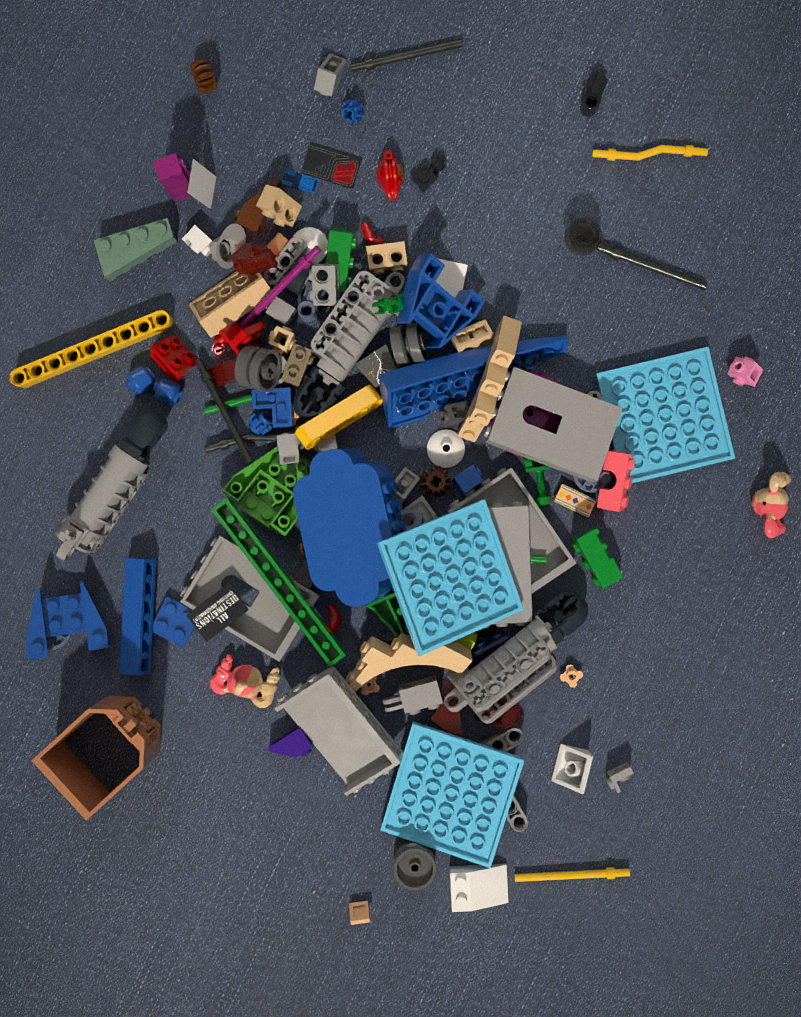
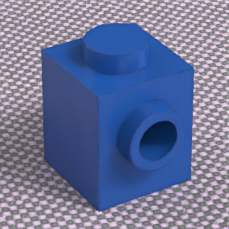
(468, 479)

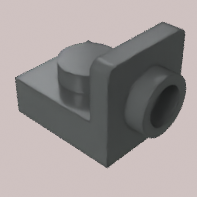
(453, 413)

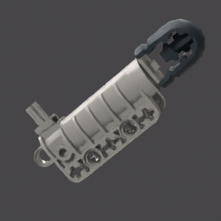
(347, 343)
(112, 487)
(517, 660)

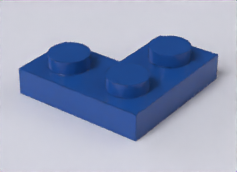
(279, 401)

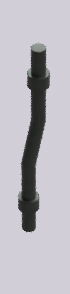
(224, 443)

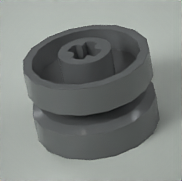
(408, 344)
(258, 368)
(410, 875)

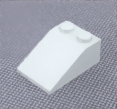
(478, 887)

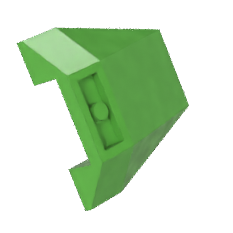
(267, 489)

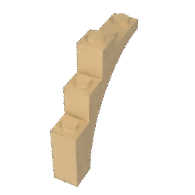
(492, 380)
(380, 657)

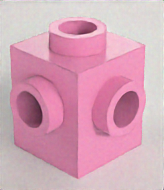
(744, 371)

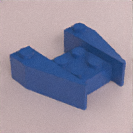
(434, 306)
(62, 617)

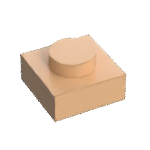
(359, 912)

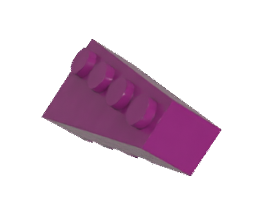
(173, 175)

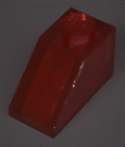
(253, 259)
(224, 373)
(507, 719)
(448, 720)

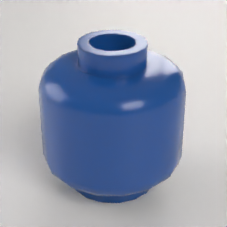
(140, 380)
(167, 392)

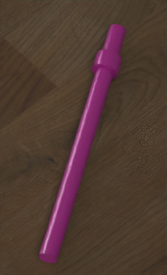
(304, 262)

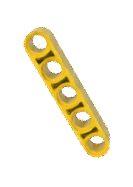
(338, 417)

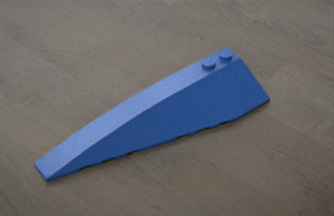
(431, 384)

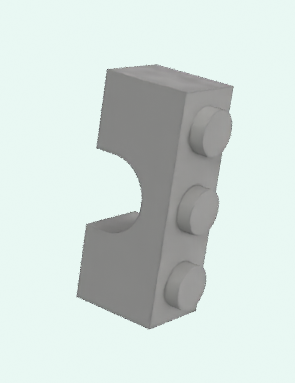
(290, 446)

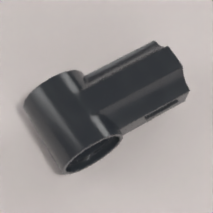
(593, 94)

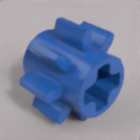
(352, 111)
(260, 422)

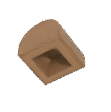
(277, 244)

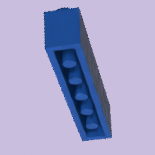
(137, 616)

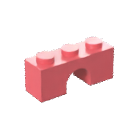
(621, 465)

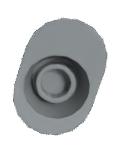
(227, 244)

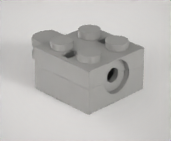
(416, 696)

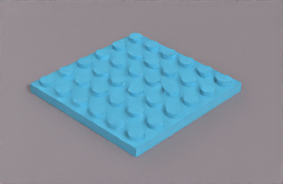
(668, 414)
(450, 577)
(452, 794)

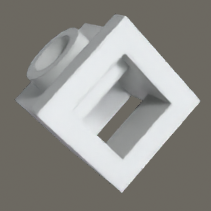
(198, 240)

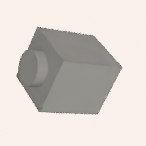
(281, 311)

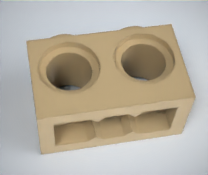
(278, 206)
(386, 251)
(473, 337)

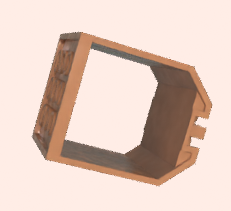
(74, 778)

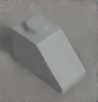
(330, 74)
(405, 482)

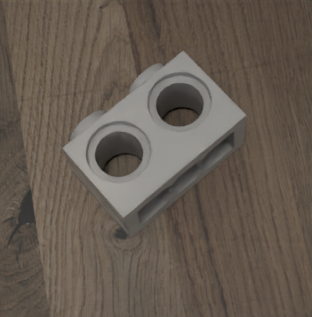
(331, 285)

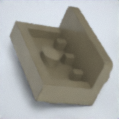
(297, 365)

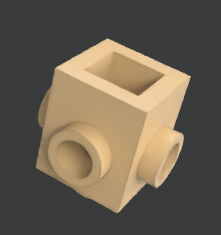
(282, 333)

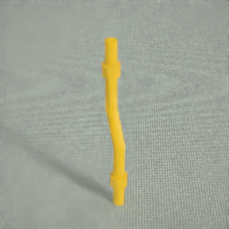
(686, 150)

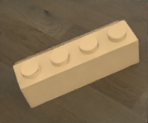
(229, 301)

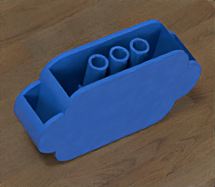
(341, 517)

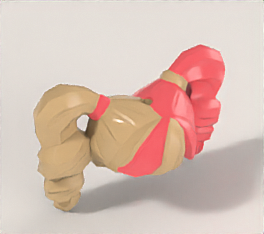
(775, 506)
(245, 682)

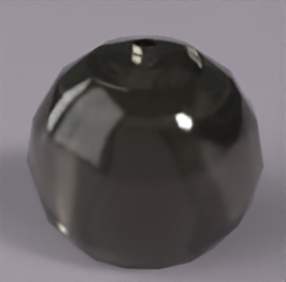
(589, 233)

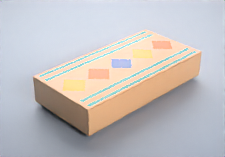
(574, 500)

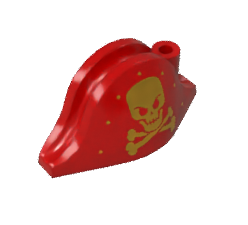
(390, 175)

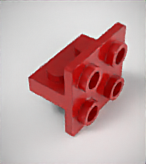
(240, 337)
(173, 357)

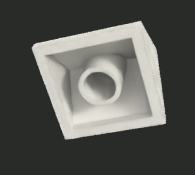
(572, 767)

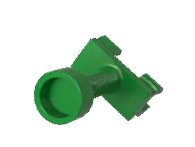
(392, 304)
(542, 498)

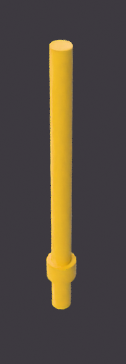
(609, 873)

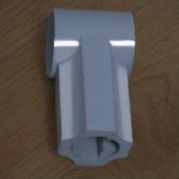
(307, 303)

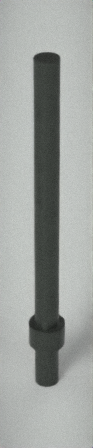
(370, 63)
(616, 253)
(207, 378)

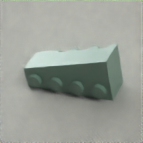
(130, 247)

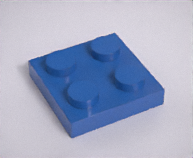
(173, 622)

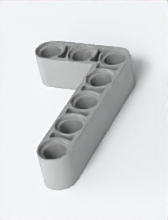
(507, 744)

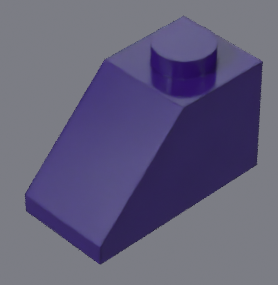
(292, 744)

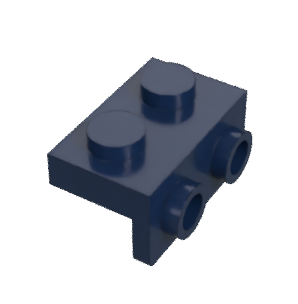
(483, 648)

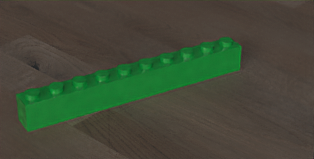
(279, 581)

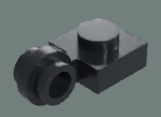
(425, 177)

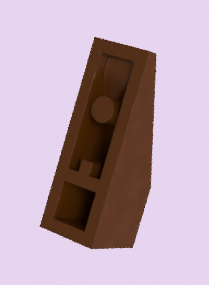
(251, 216)

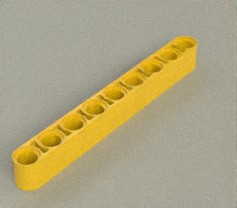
(82, 348)

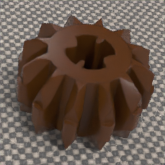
(203, 75)
(440, 485)

